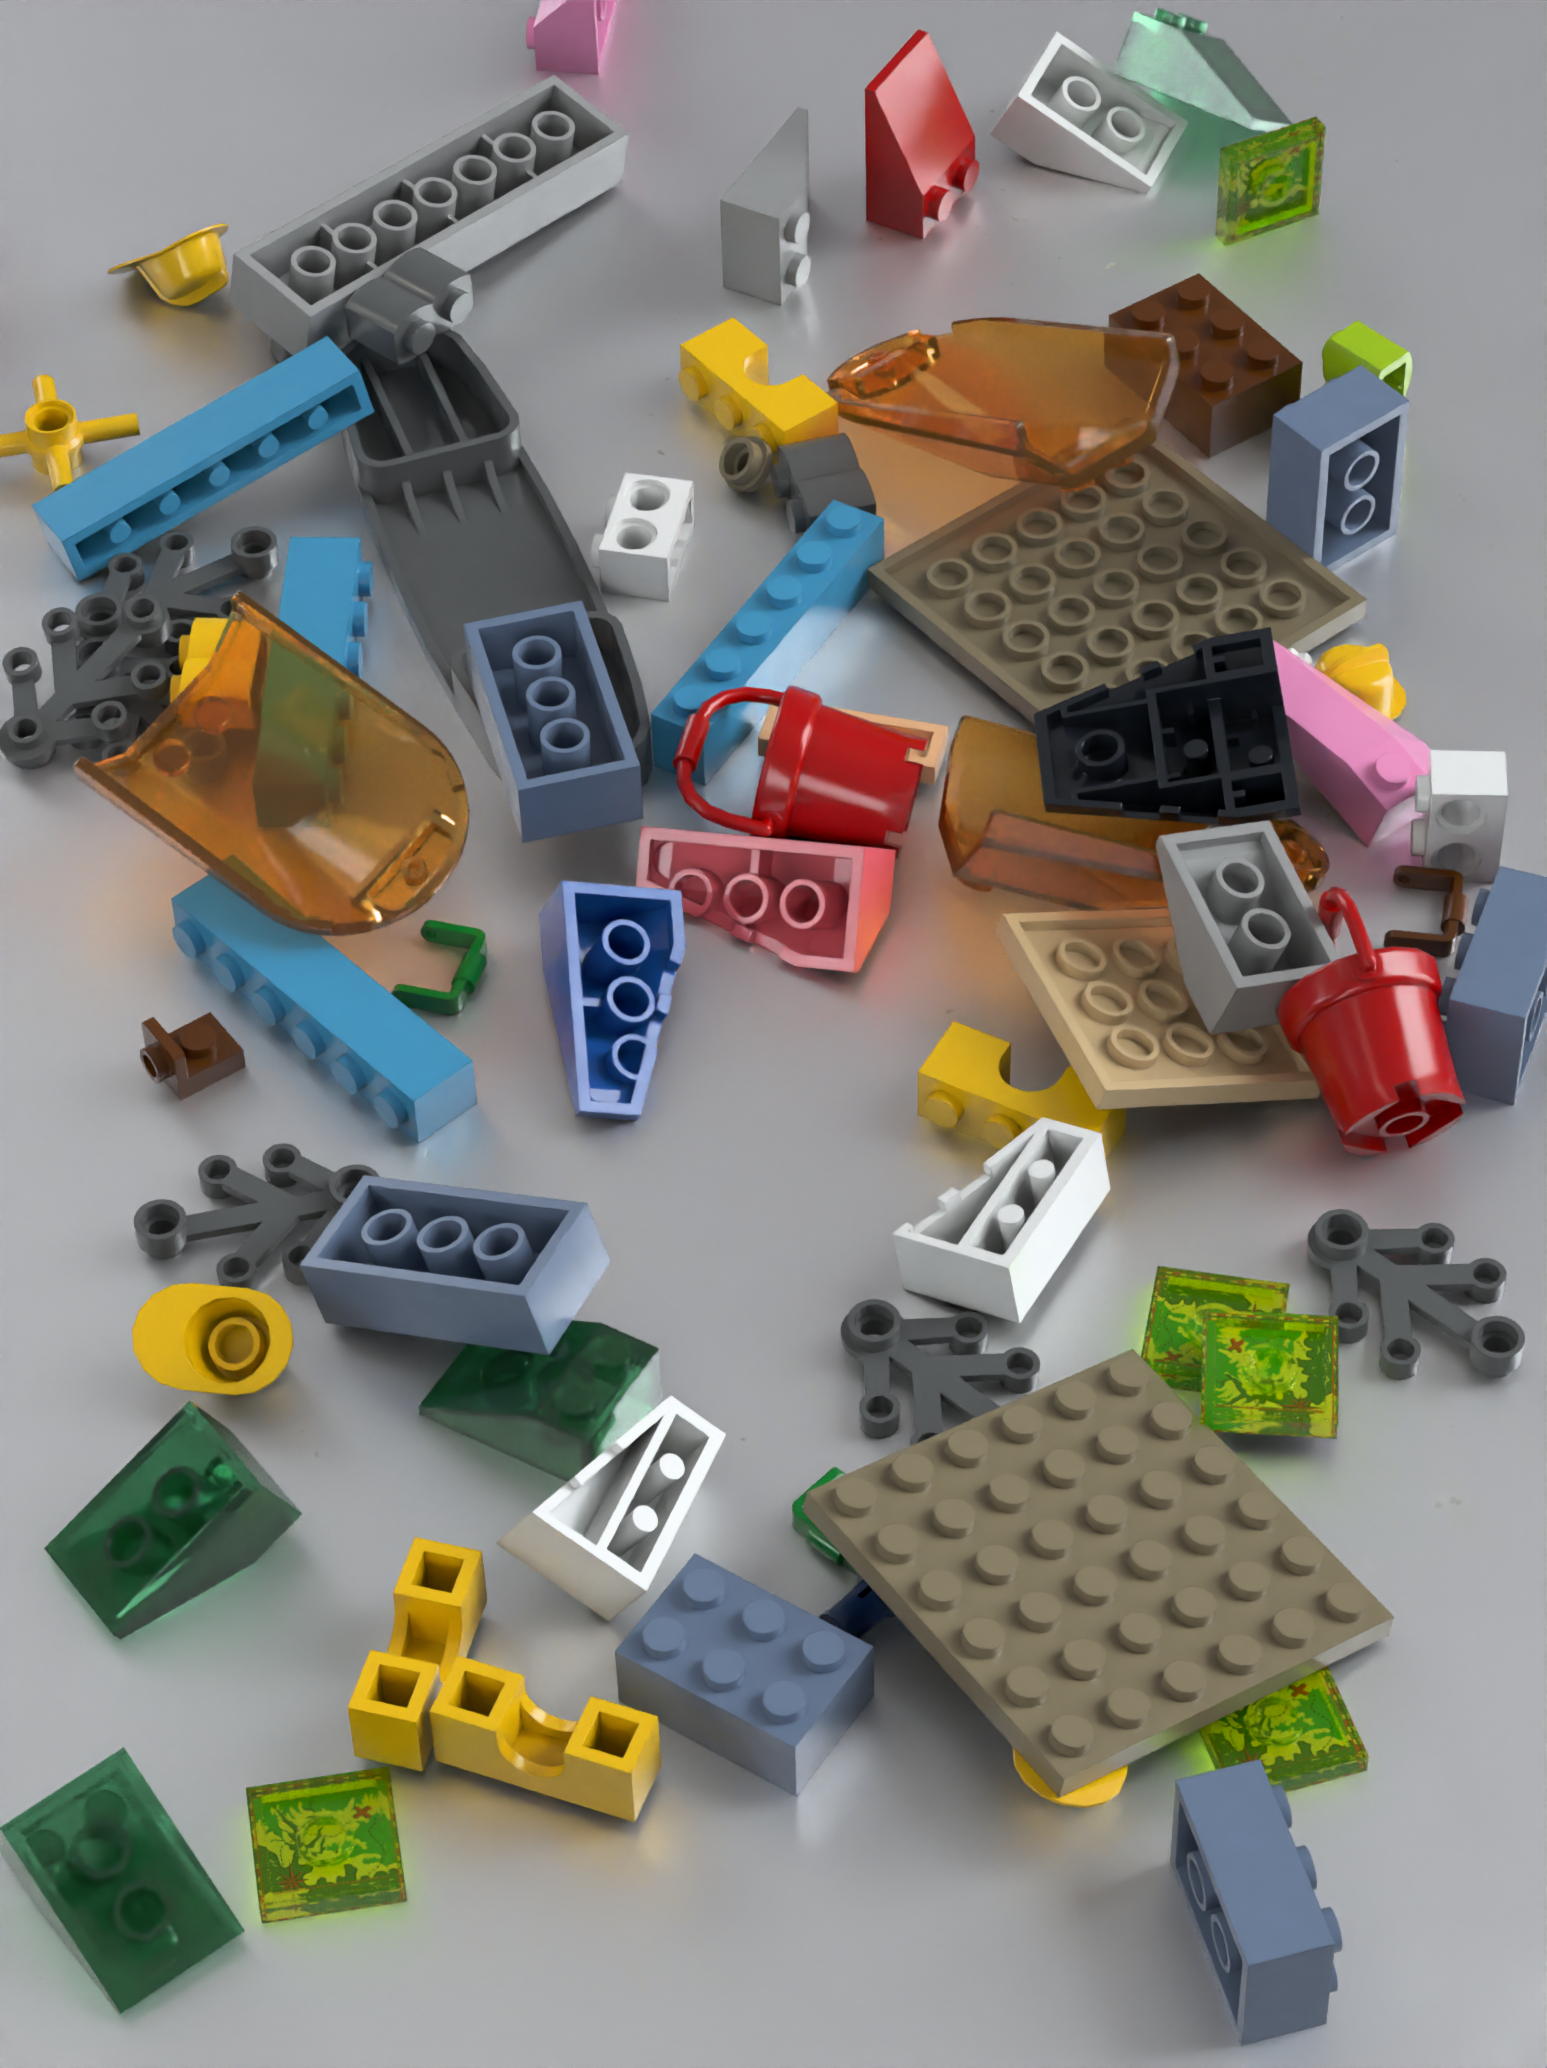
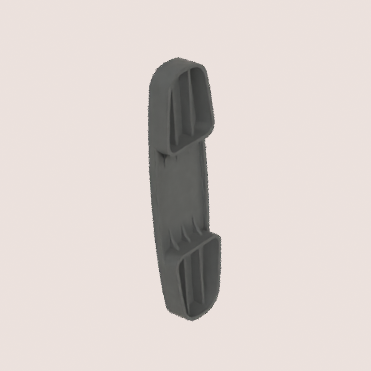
(470, 520)

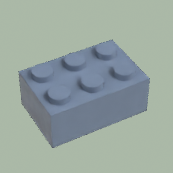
(1339, 467)
(1501, 987)
(745, 1674)
(1254, 1901)

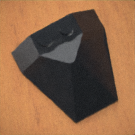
(1178, 742)

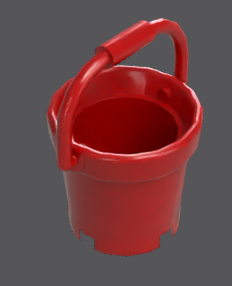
(821, 774)
(1374, 1038)

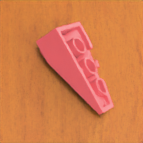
(791, 897)

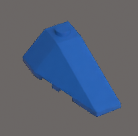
(609, 987)

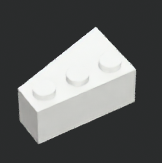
(1009, 1226)
(621, 1512)

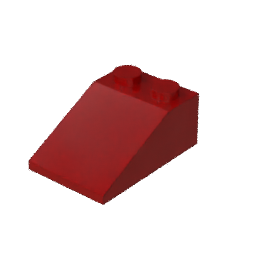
(915, 142)

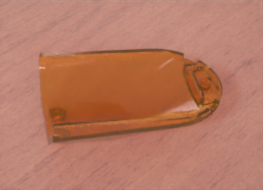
(1016, 396)
(295, 784)
(1006, 840)

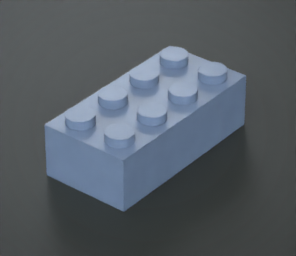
(553, 721)
(456, 1264)

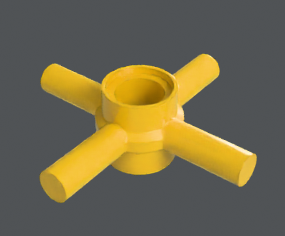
(57, 437)

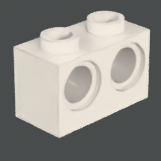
(644, 536)
(1462, 813)

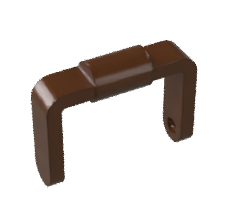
(1453, 913)

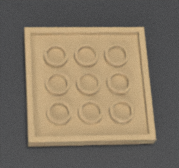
(1127, 1020)

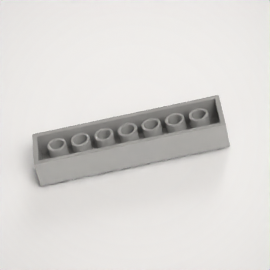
(453, 198)

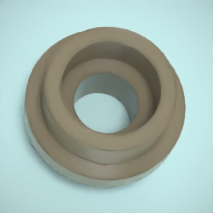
(746, 463)

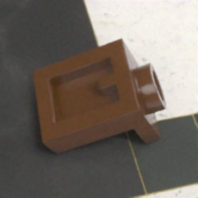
(190, 1055)

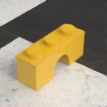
(730, 378)
(970, 1090)
(434, 1621)
(496, 1730)

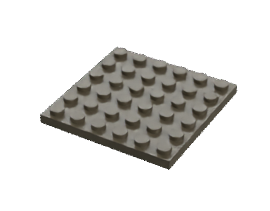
(1095, 582)
(1096, 1570)

